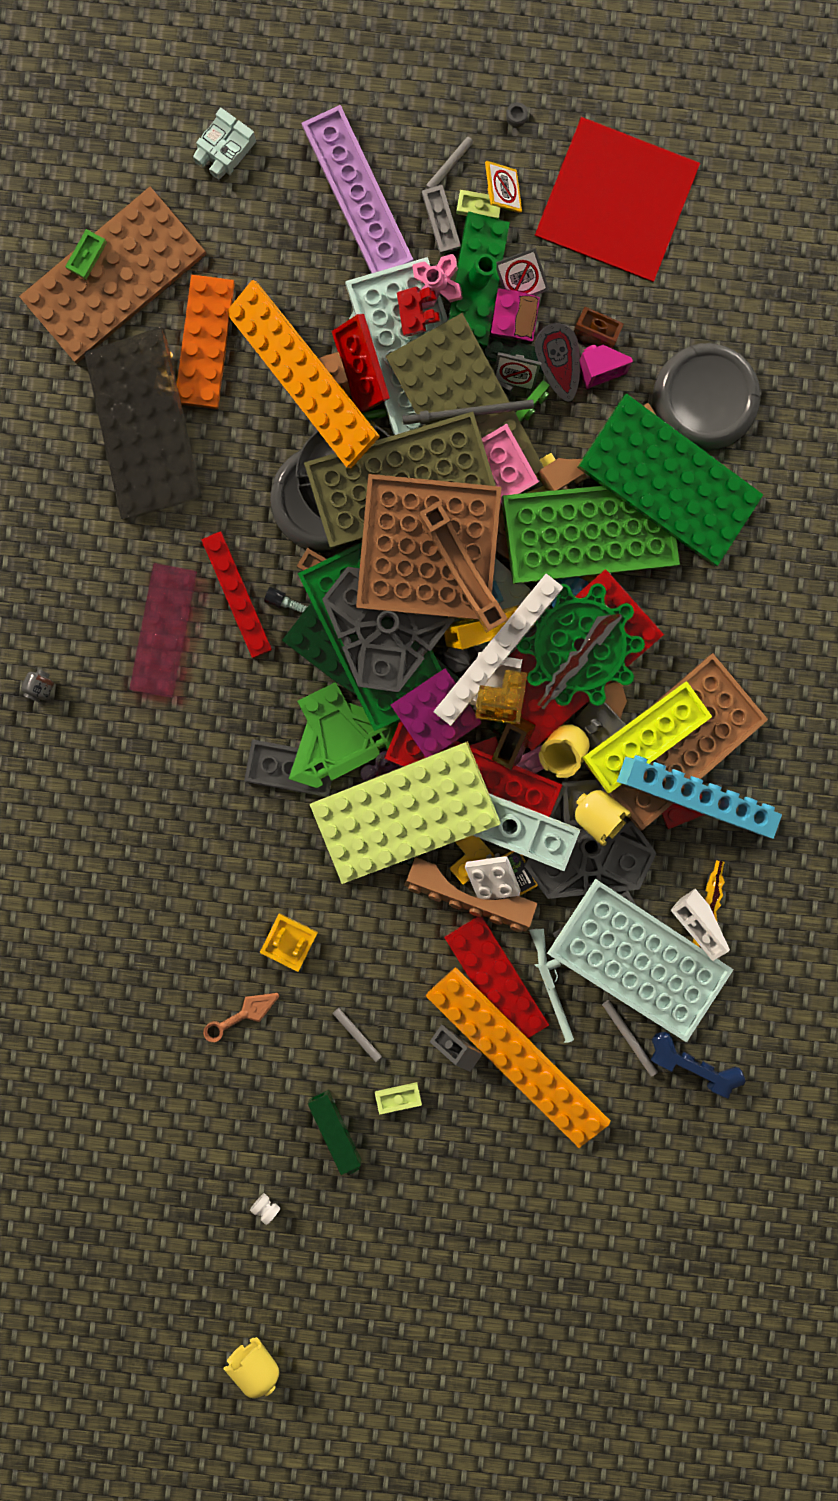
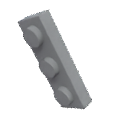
(441, 219)

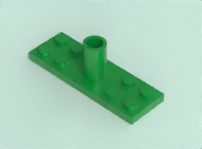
(477, 274)

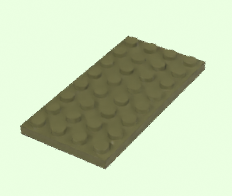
(451, 372)
(437, 452)

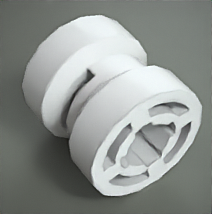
(265, 1209)

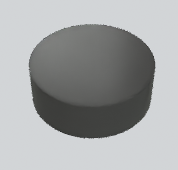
(516, 114)

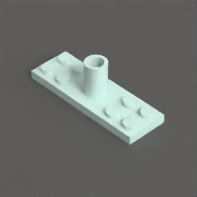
(534, 834)

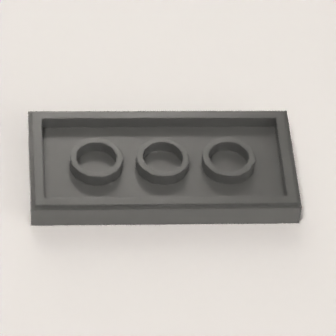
(272, 764)

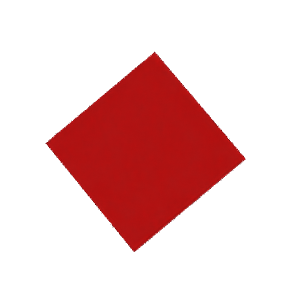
(617, 199)

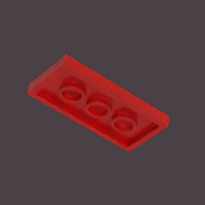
(360, 363)

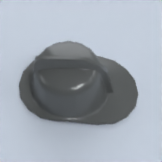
(460, 660)

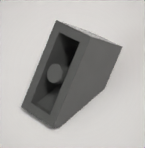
(455, 1048)

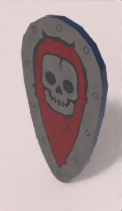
(559, 358)

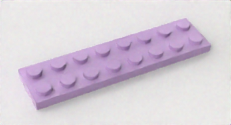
(356, 190)

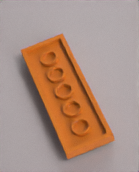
(204, 341)

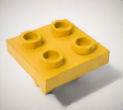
(288, 942)

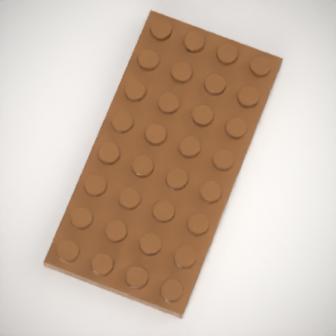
(141, 259)
(699, 752)

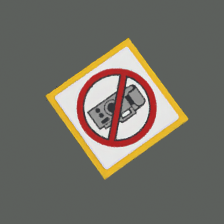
(503, 187)

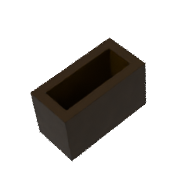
(513, 743)

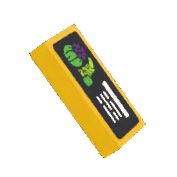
(522, 875)

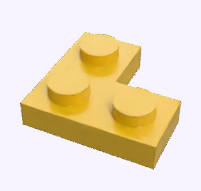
(474, 850)

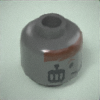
(37, 685)

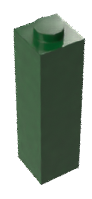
(335, 1133)

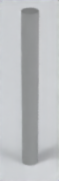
(630, 1038)

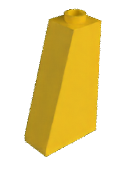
(470, 632)

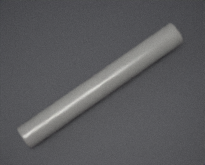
(448, 165)
(359, 1037)

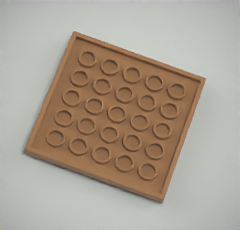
(399, 559)

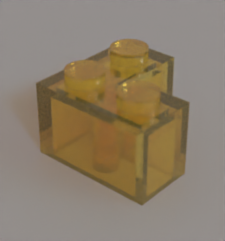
(503, 703)

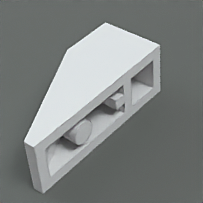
(701, 924)

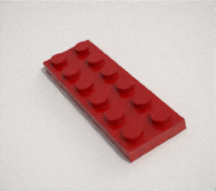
(494, 975)

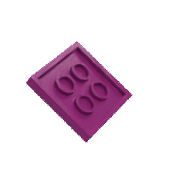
(423, 724)

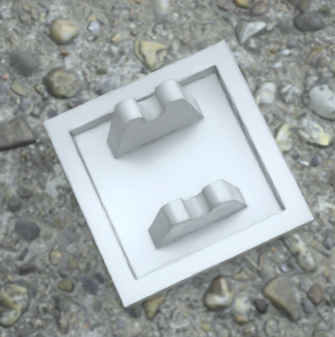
(493, 878)

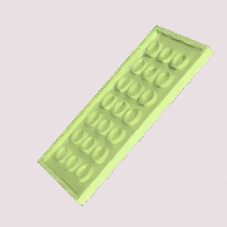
(405, 813)

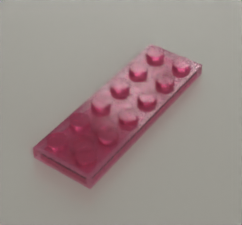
(163, 630)

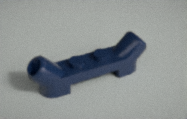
(719, 1082)

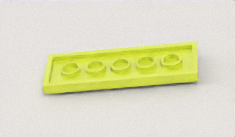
(648, 734)

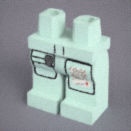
(224, 144)

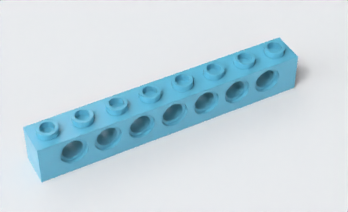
(633, 776)

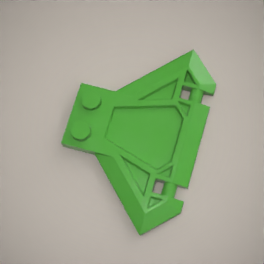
(336, 736)

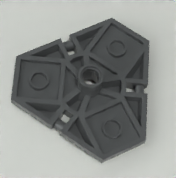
(381, 655)
(618, 864)

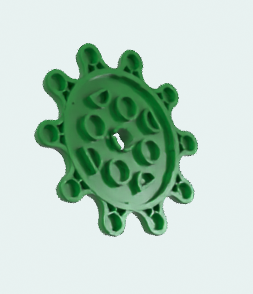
(572, 620)

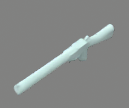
(539, 940)

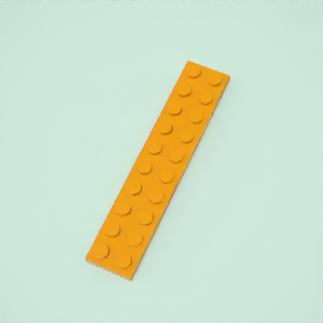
(302, 374)
(517, 1058)

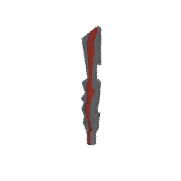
(577, 659)

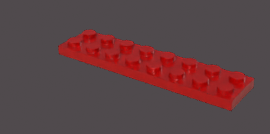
(512, 785)

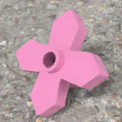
(439, 278)

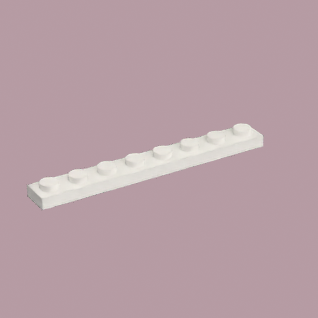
(498, 649)

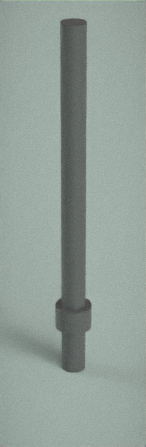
(426, 417)

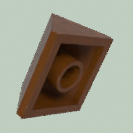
(597, 329)

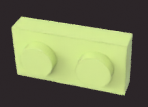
(476, 203)
(398, 1098)

